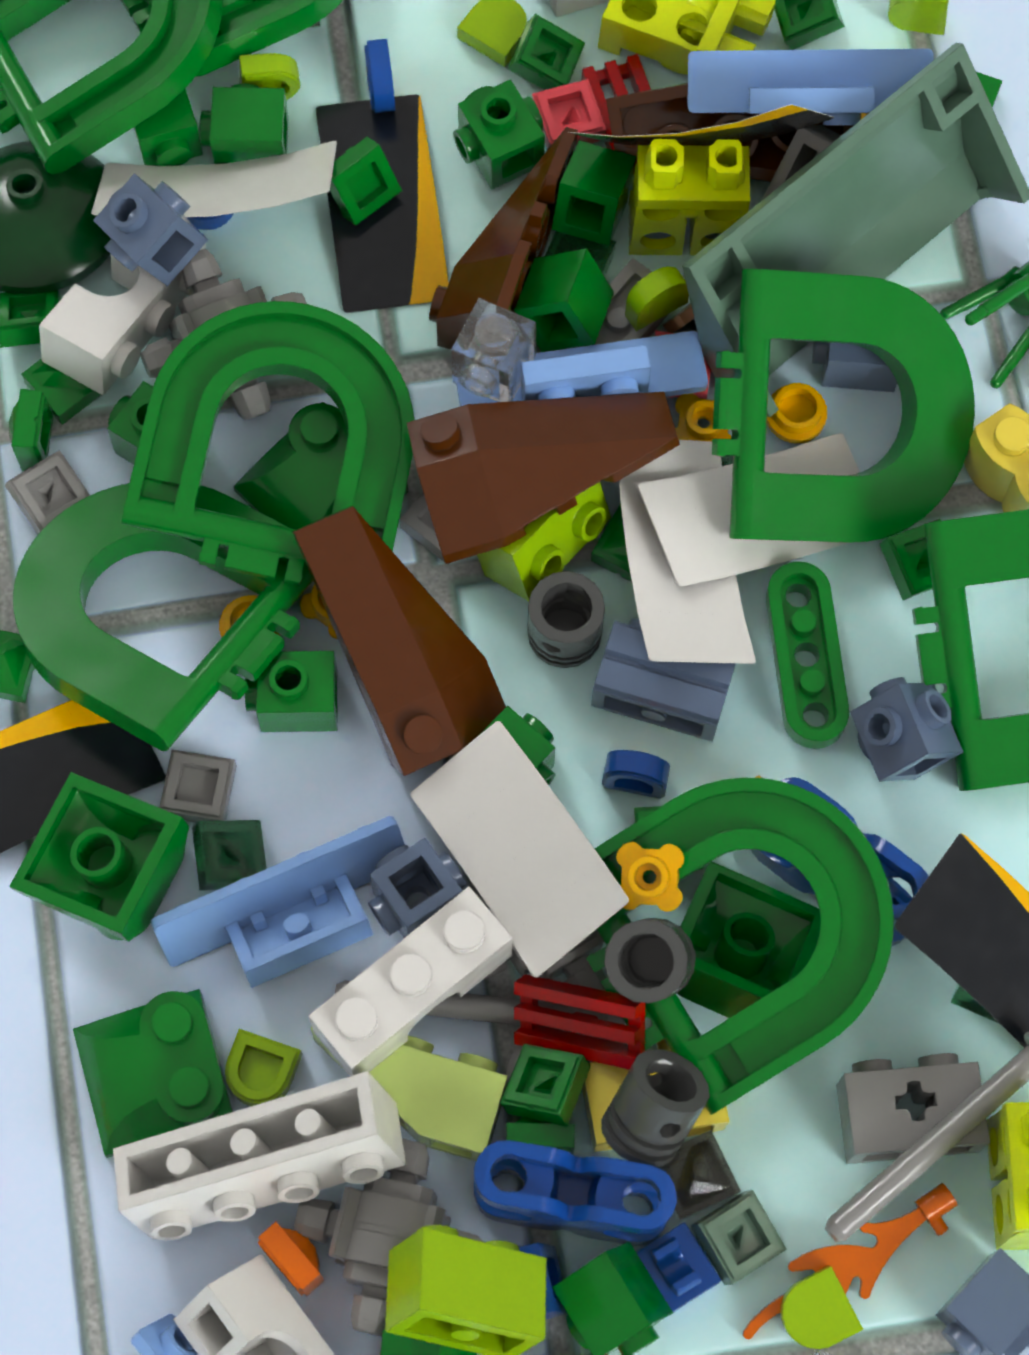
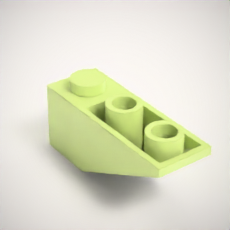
(442, 1099)

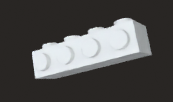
(259, 1157)

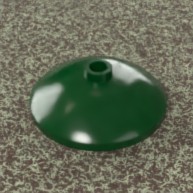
(50, 231)

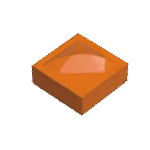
(293, 1257)

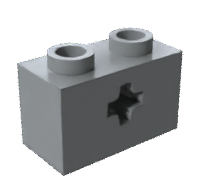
(878, 1130)

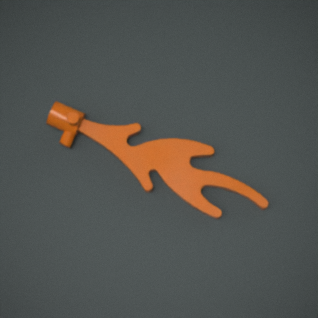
(862, 1261)

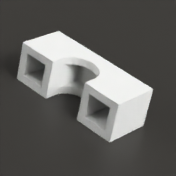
(102, 336)
(394, 993)
(249, 1315)

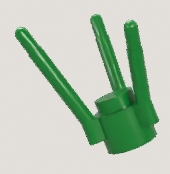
(1010, 289)

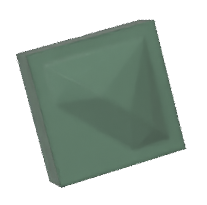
(738, 1237)

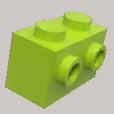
(547, 544)
(466, 1292)

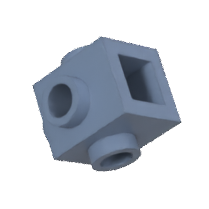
(150, 229)
(905, 730)
(408, 872)

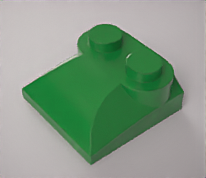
(301, 471)
(103, 858)
(744, 940)
(152, 1069)

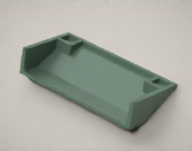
(863, 200)

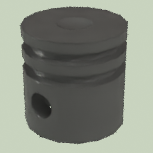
(565, 619)
(649, 960)
(655, 1111)

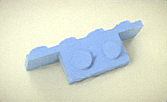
(824, 81)
(631, 366)
(285, 911)

